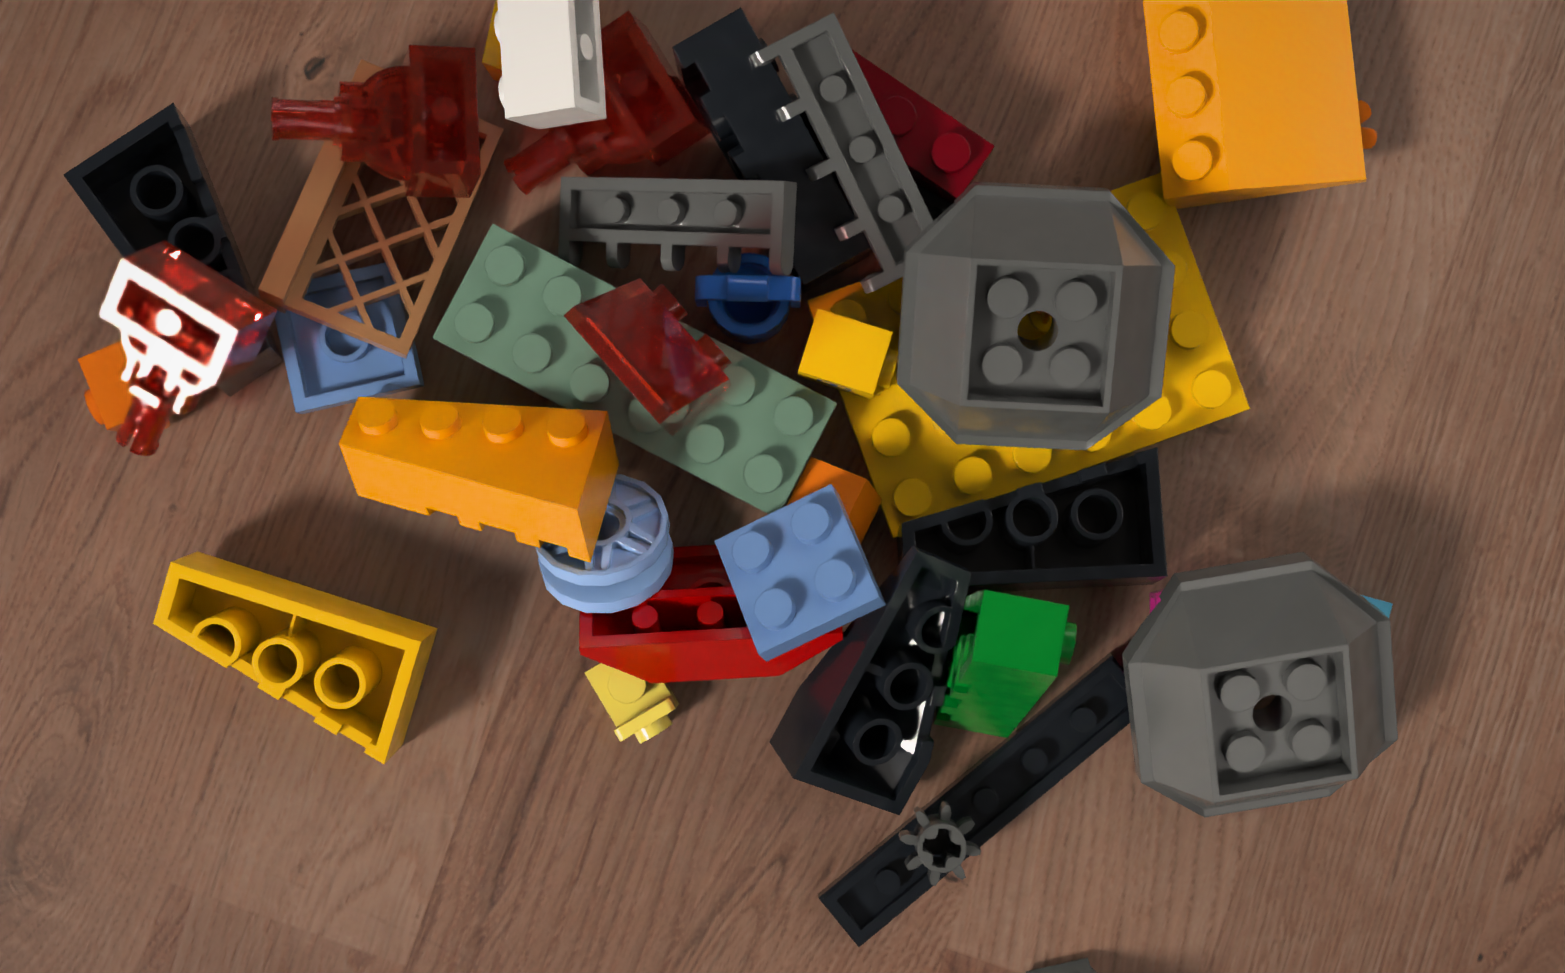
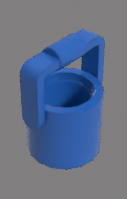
(751, 302)

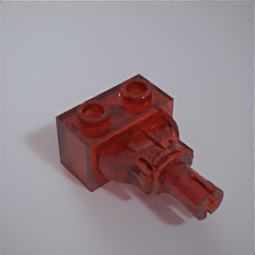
(645, 113)
(402, 121)
(179, 334)

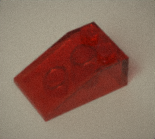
(652, 352)

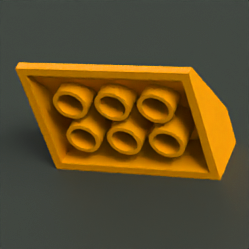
(1252, 98)

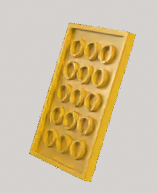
(926, 472)

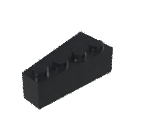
(743, 119)
(158, 190)

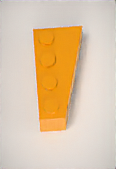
(488, 465)

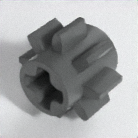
(950, 857)

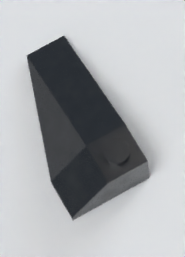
(872, 698)

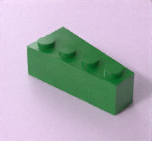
(1003, 661)

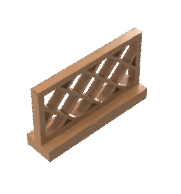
(312, 228)

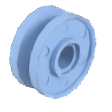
(628, 557)

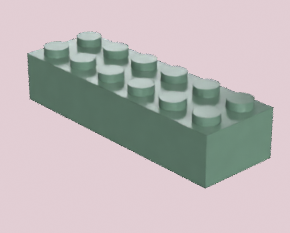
(514, 323)

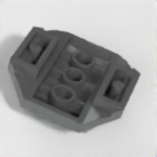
(1019, 253)
(1249, 634)

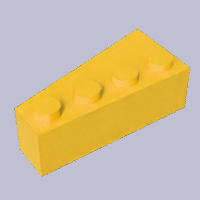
(315, 649)

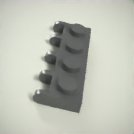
(855, 143)
(677, 216)

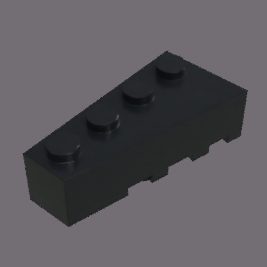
(1058, 533)

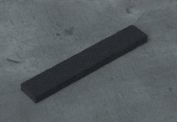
(989, 793)

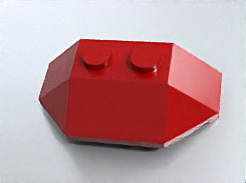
(688, 629)

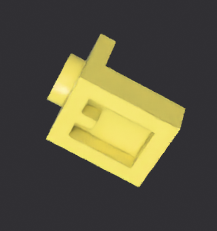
(632, 702)

